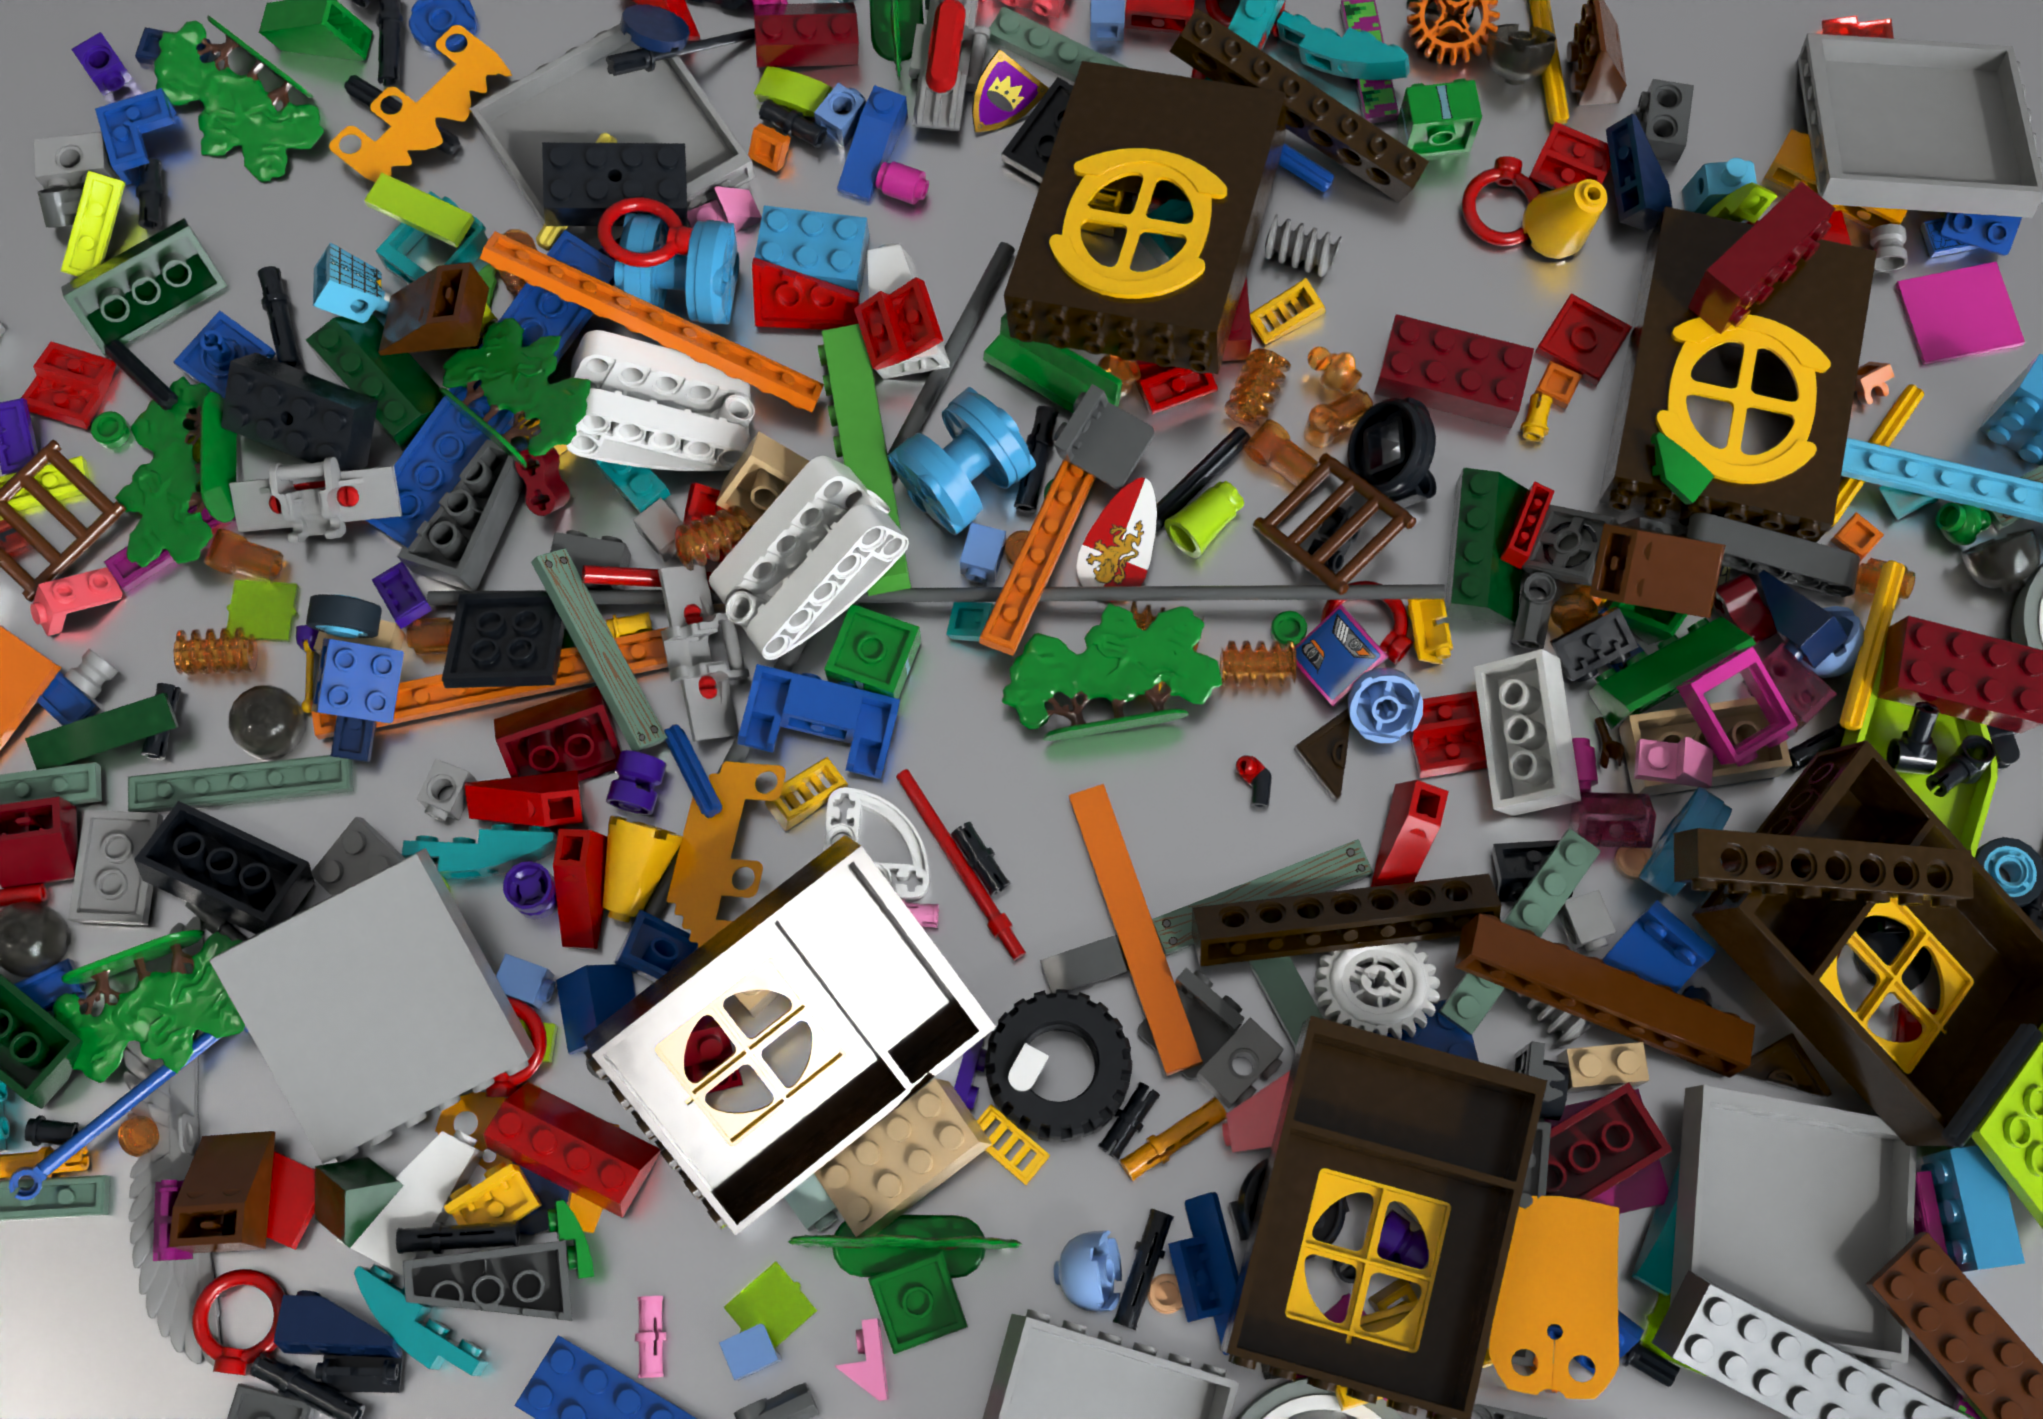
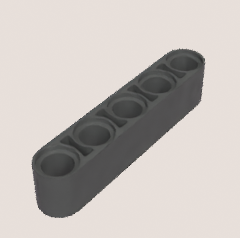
(1781, 555)

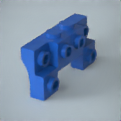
(820, 709)

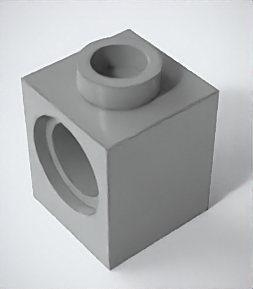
(658, 528)
(441, 776)
(1587, 922)

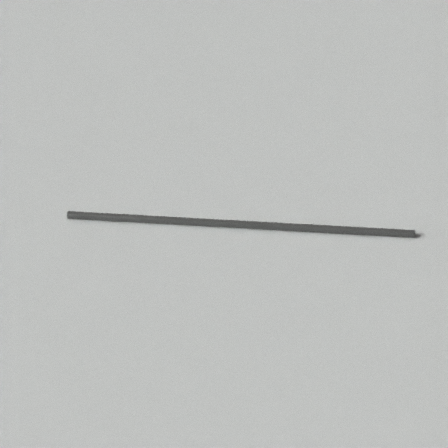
(911, 426)

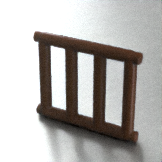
(85, 536)
(1315, 562)

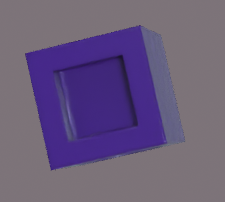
(102, 64)

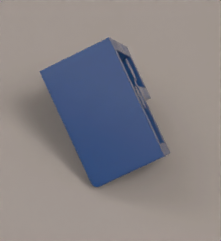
(124, 124)

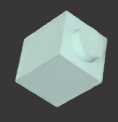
(812, 1204)

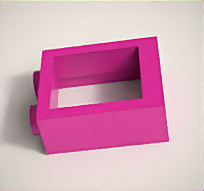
(1763, 689)

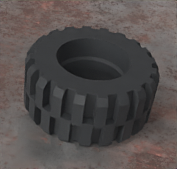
(1111, 1057)

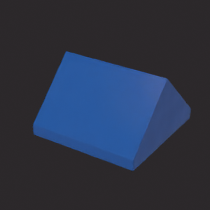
(653, 947)
(590, 998)

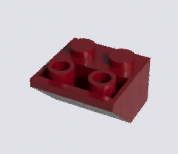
(37, 842)
(707, 1049)

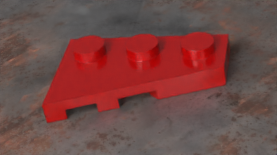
(798, 300)

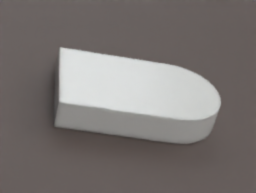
(1027, 1068)

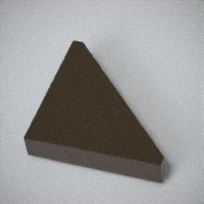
(1326, 753)
(1788, 1067)

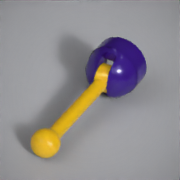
(306, 640)

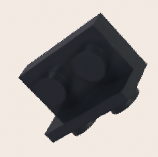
(1594, 645)
(1517, 865)

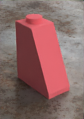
(1254, 1121)

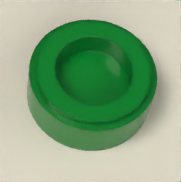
(110, 429)
(1288, 627)

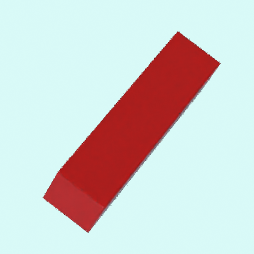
(1527, 525)

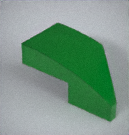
(1679, 469)

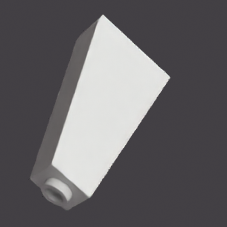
(887, 271)
(427, 1188)

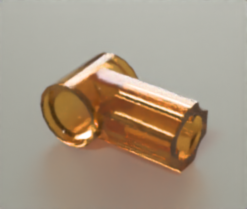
(1338, 416)
(1273, 447)
(234, 554)

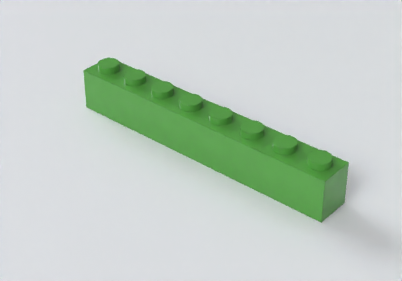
(860, 428)

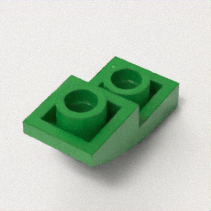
(564, 1222)

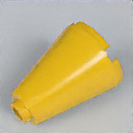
(1564, 218)
(634, 865)

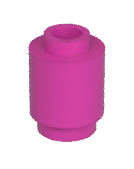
(902, 182)
(1585, 764)

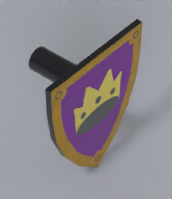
(1004, 93)

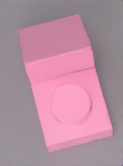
(730, 206)
(1674, 763)
(872, 1372)

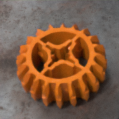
(1461, 30)

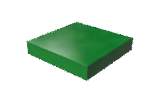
(918, 1302)

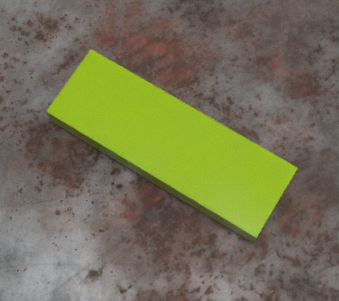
(419, 210)

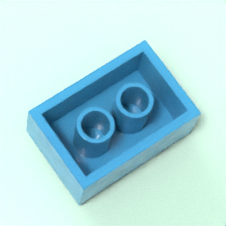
(815, 244)
(2018, 415)
(1974, 1209)

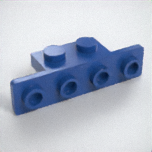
(1206, 1264)

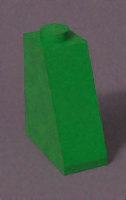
(316, 29)

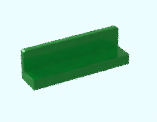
(1049, 370)

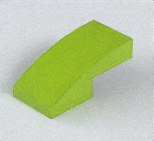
(792, 90)
(1744, 203)

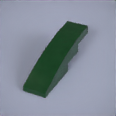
(102, 732)

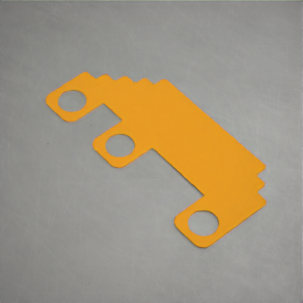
(704, 856)

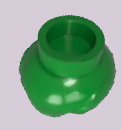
(1962, 522)

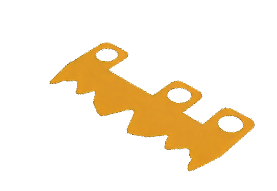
(415, 123)

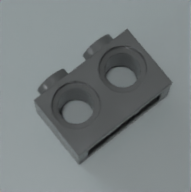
(1668, 121)

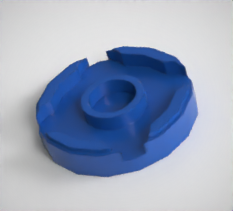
(435, 17)

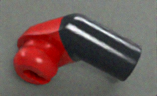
(1257, 777)

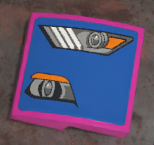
(1337, 654)

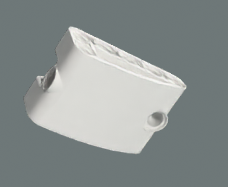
(658, 407)
(807, 557)

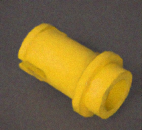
(1536, 421)
(629, 624)

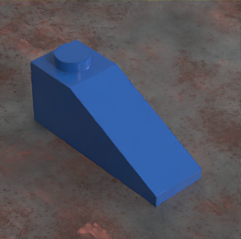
(873, 142)

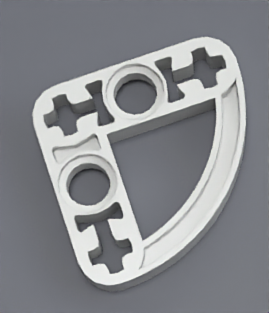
(896, 818)

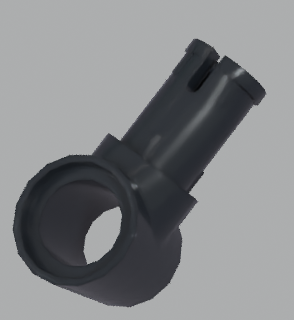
(1915, 750)
(1963, 766)

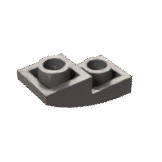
(1085, 965)

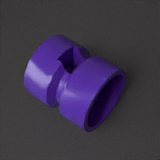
(633, 770)
(531, 890)
(1401, 1244)

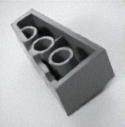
(469, 522)
(502, 1280)

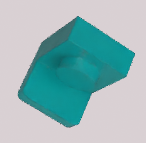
(1903, 501)
(968, 620)

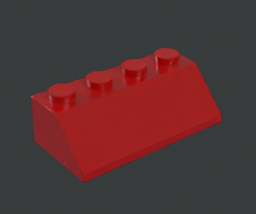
(571, 1148)

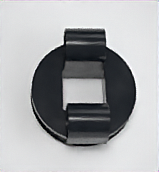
(1401, 421)
(1243, 1210)

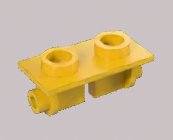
(1431, 640)

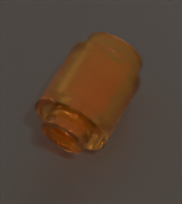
(1869, 575)
(430, 635)

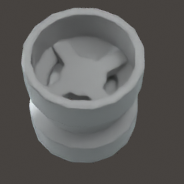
(1889, 243)
(91, 674)

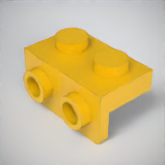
(499, 1198)

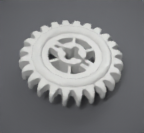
(1368, 1007)

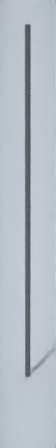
(1117, 593)

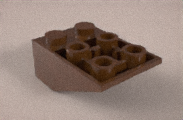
(1596, 57)
(436, 311)
(1657, 570)
(225, 1195)

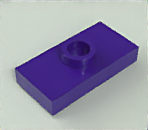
(16, 436)
(401, 595)

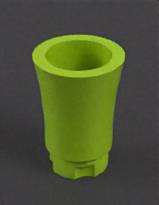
(1204, 518)

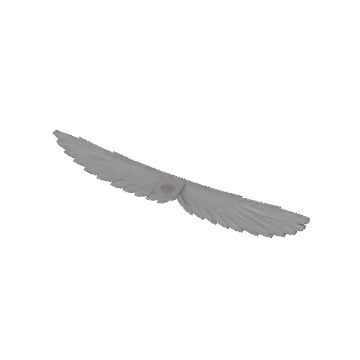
(173, 1284)

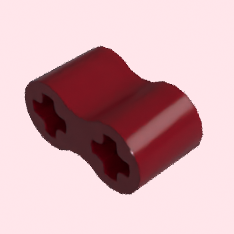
(543, 480)
(1744, 608)

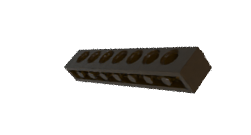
(1309, 111)
(1822, 866)
(1340, 919)

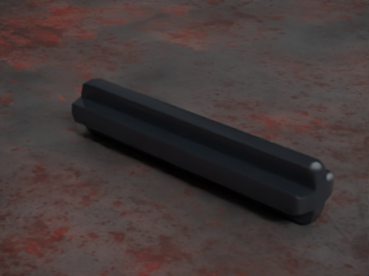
(141, 374)

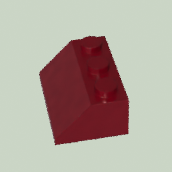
(806, 34)
(560, 737)

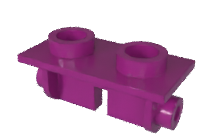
(165, 1197)

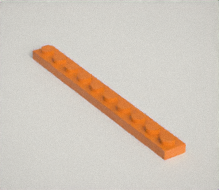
(651, 321)
(430, 698)

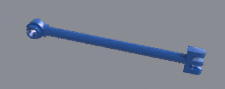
(41, 1170)

